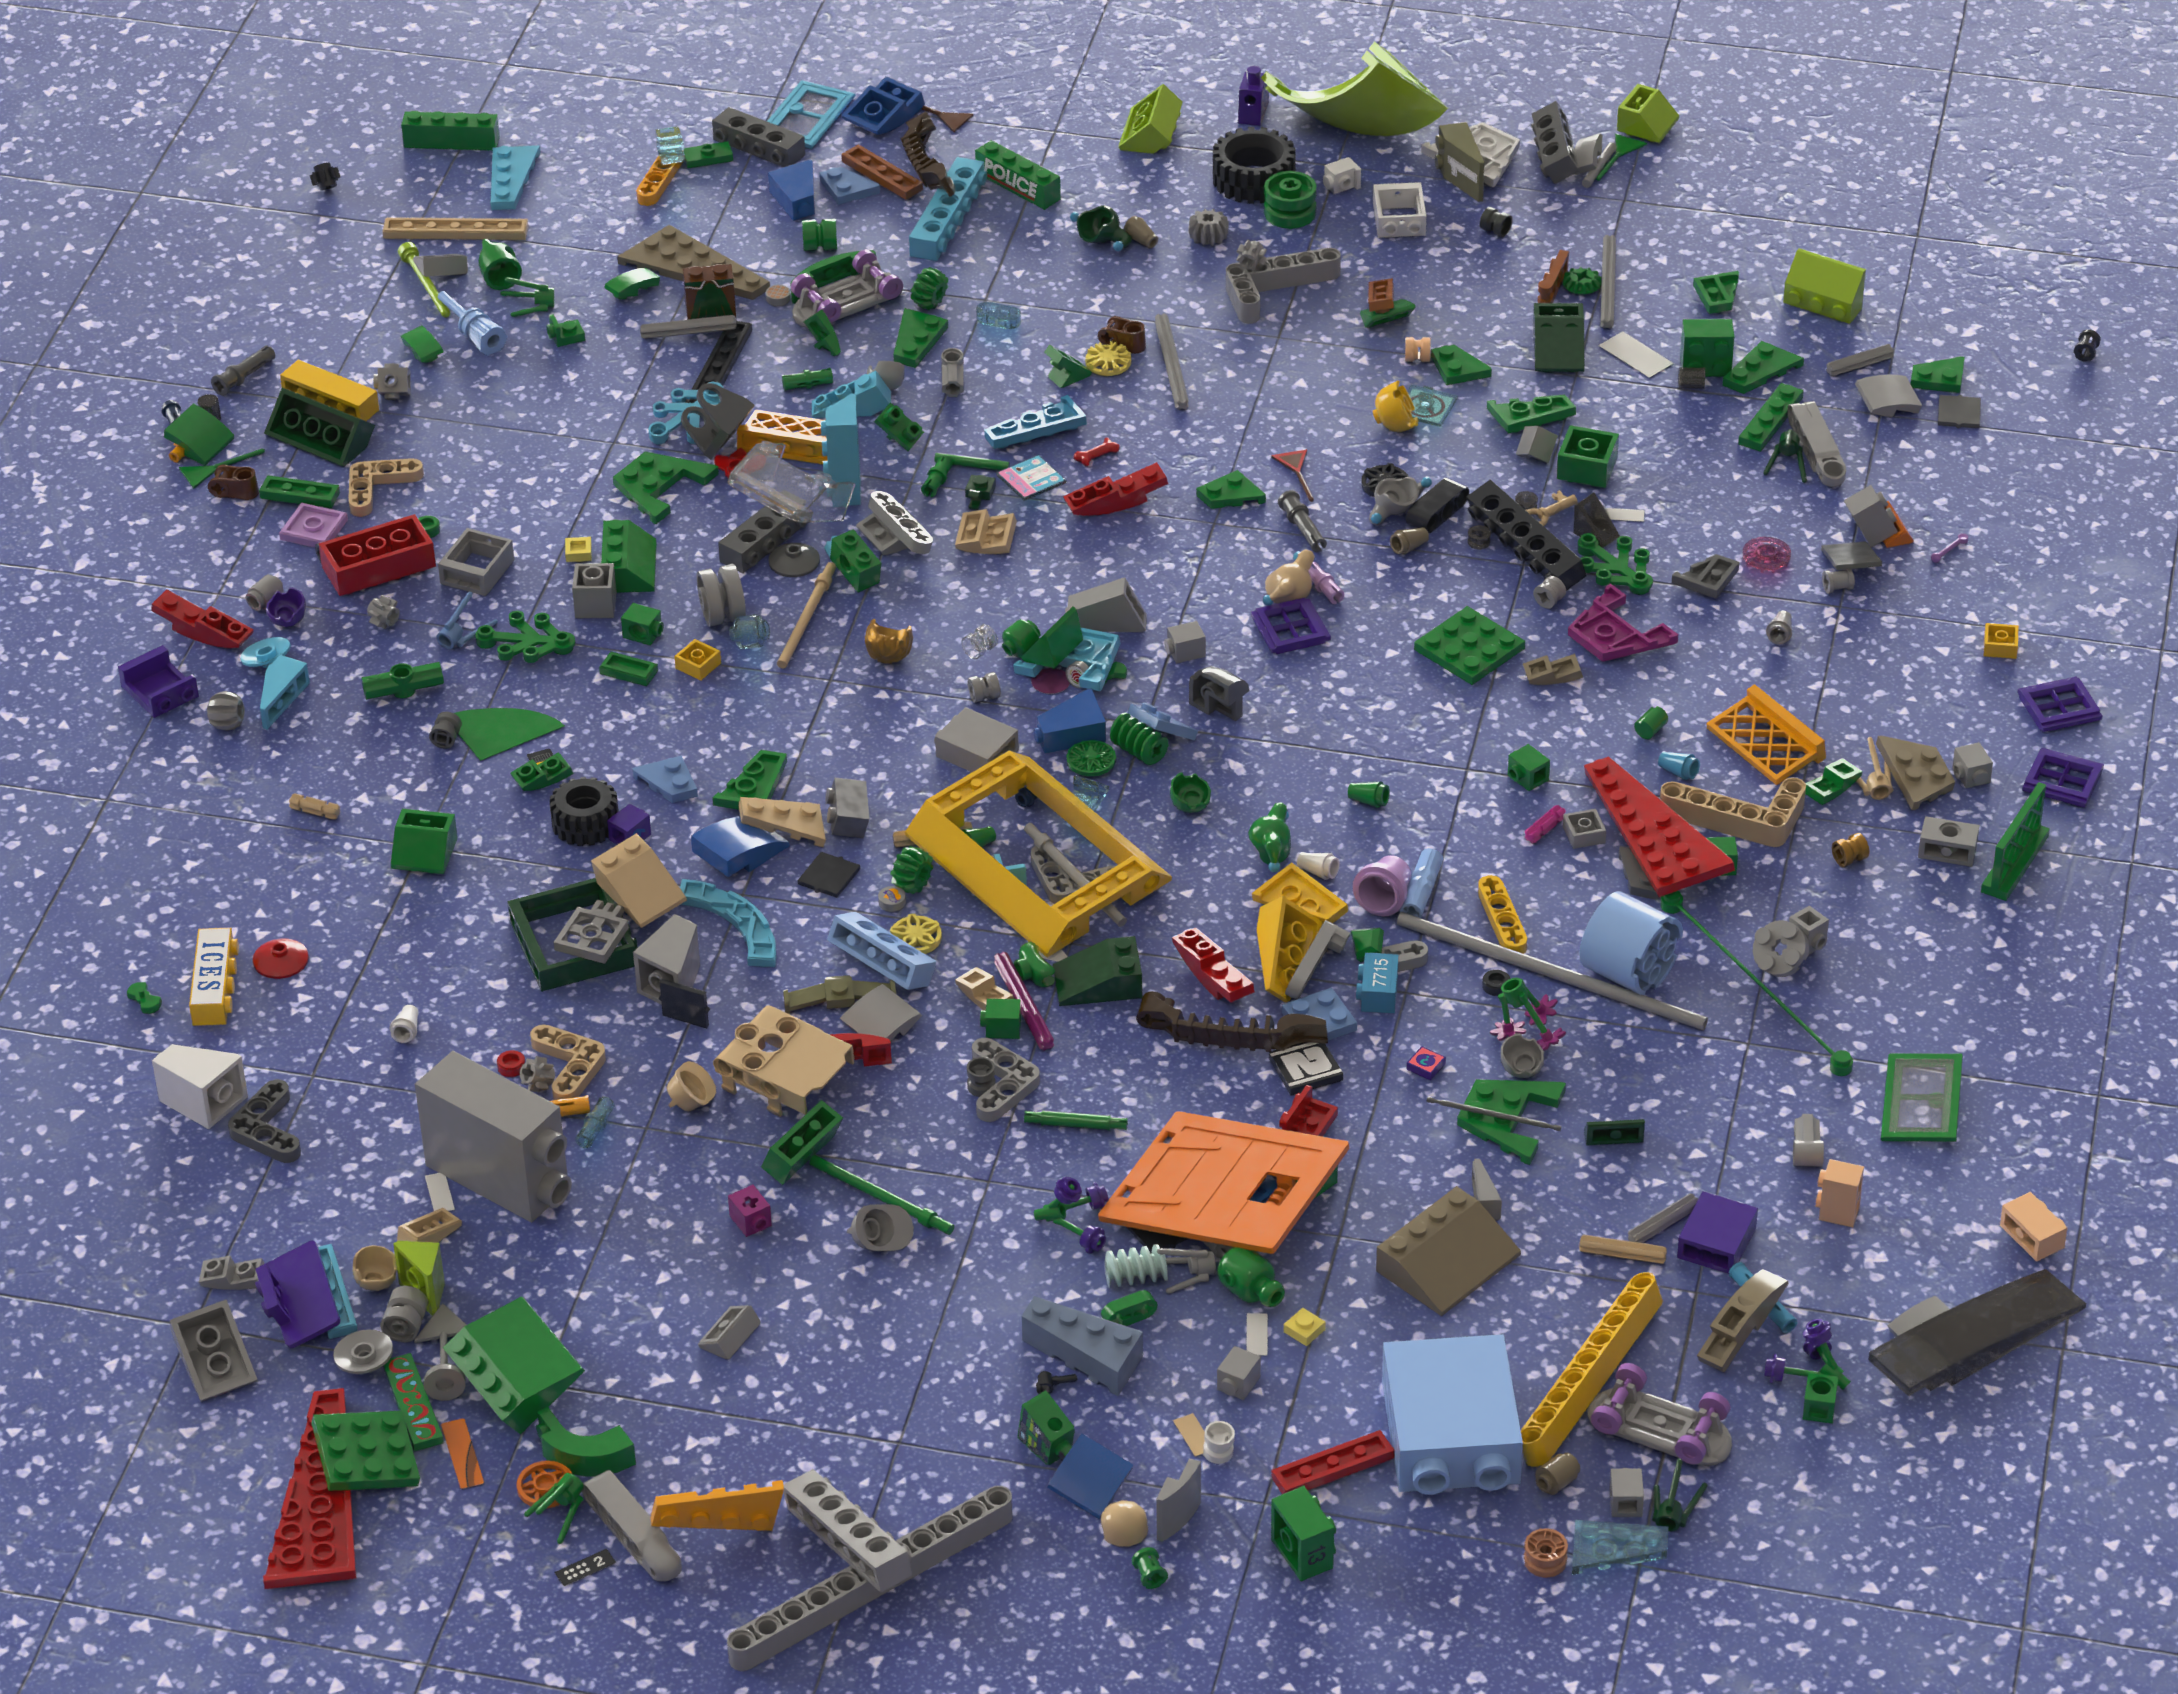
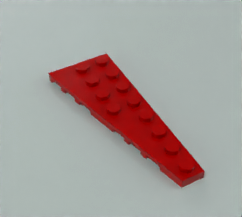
(1659, 838)
(315, 1523)

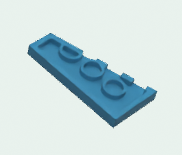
(1032, 425)

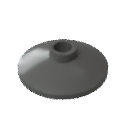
(794, 559)

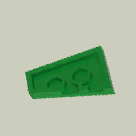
(917, 336)
(1519, 414)
(756, 781)

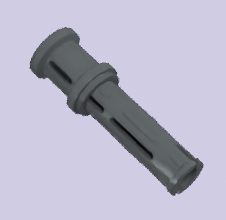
(236, 374)
(1298, 514)

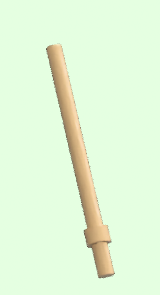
(821, 584)

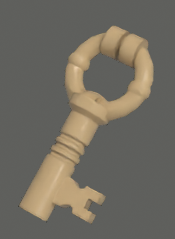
(1562, 504)

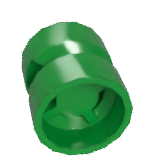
(819, 234)

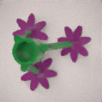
(1517, 994)

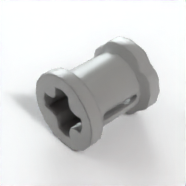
(1838, 580)

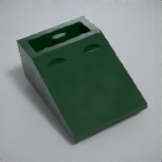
(1558, 337)

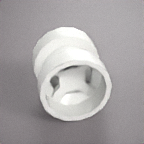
(1219, 1442)

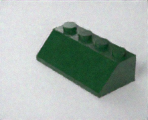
(318, 428)

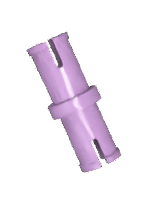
(1325, 584)

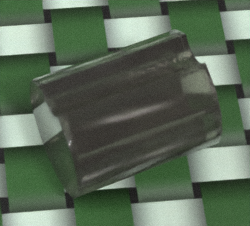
(1691, 377)
(211, 404)

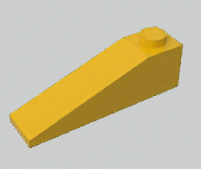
(1283, 940)

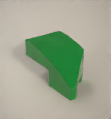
(823, 332)

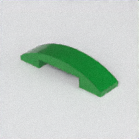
(830, 270)

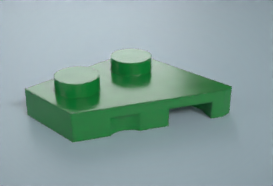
(1229, 491)

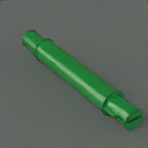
(1076, 1120)

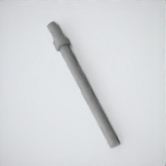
(1045, 844)

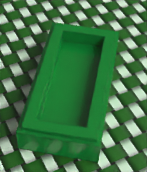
(628, 668)

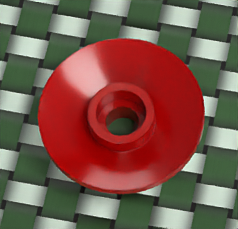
(280, 958)

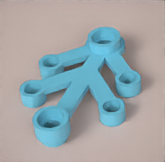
(660, 431)

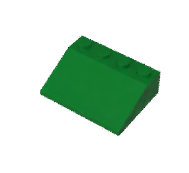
(514, 1362)

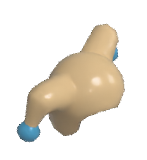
(1290, 580)

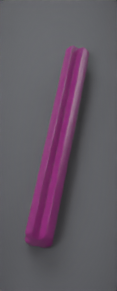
(1028, 1008)

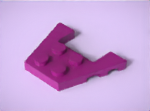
(1612, 637)

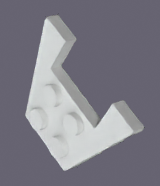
(1495, 147)

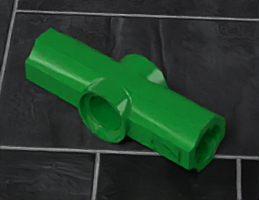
(402, 680)

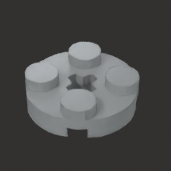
(1767, 940)

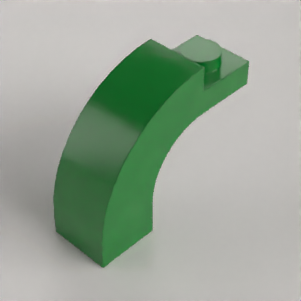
(584, 1454)

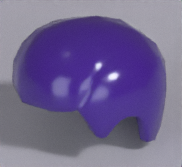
(286, 608)

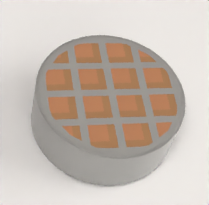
(778, 295)

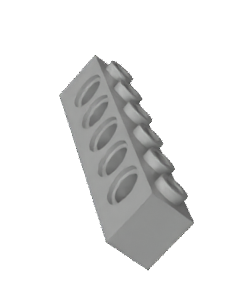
(848, 1530)

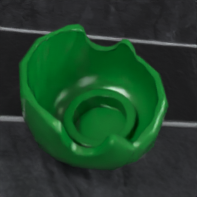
(1189, 793)

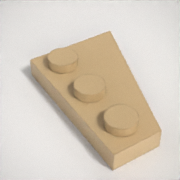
(791, 817)

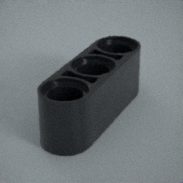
(1437, 505)

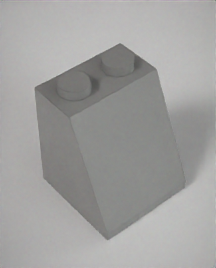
(667, 955)

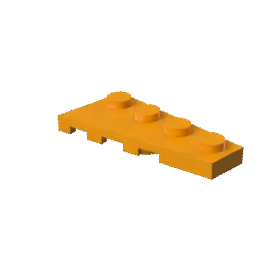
(738, 1510)

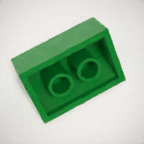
(632, 554)

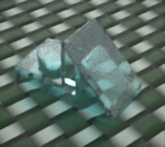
(1089, 791)

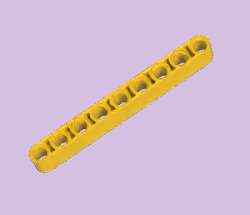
(1590, 1369)

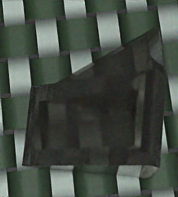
(1594, 519)

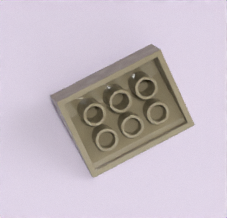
(1446, 1251)

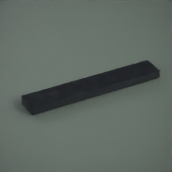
(723, 356)

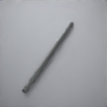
(1494, 1114)

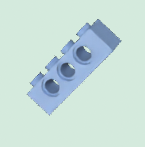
(881, 950)

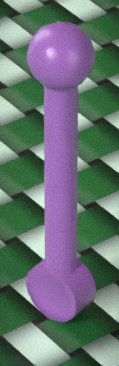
(1962, 538)

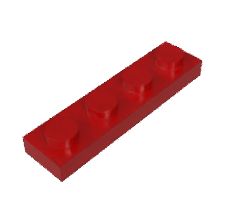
(1334, 1463)

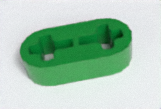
(1130, 1308)

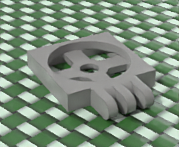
(597, 918)

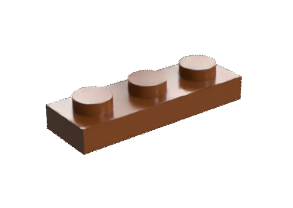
(1381, 295)

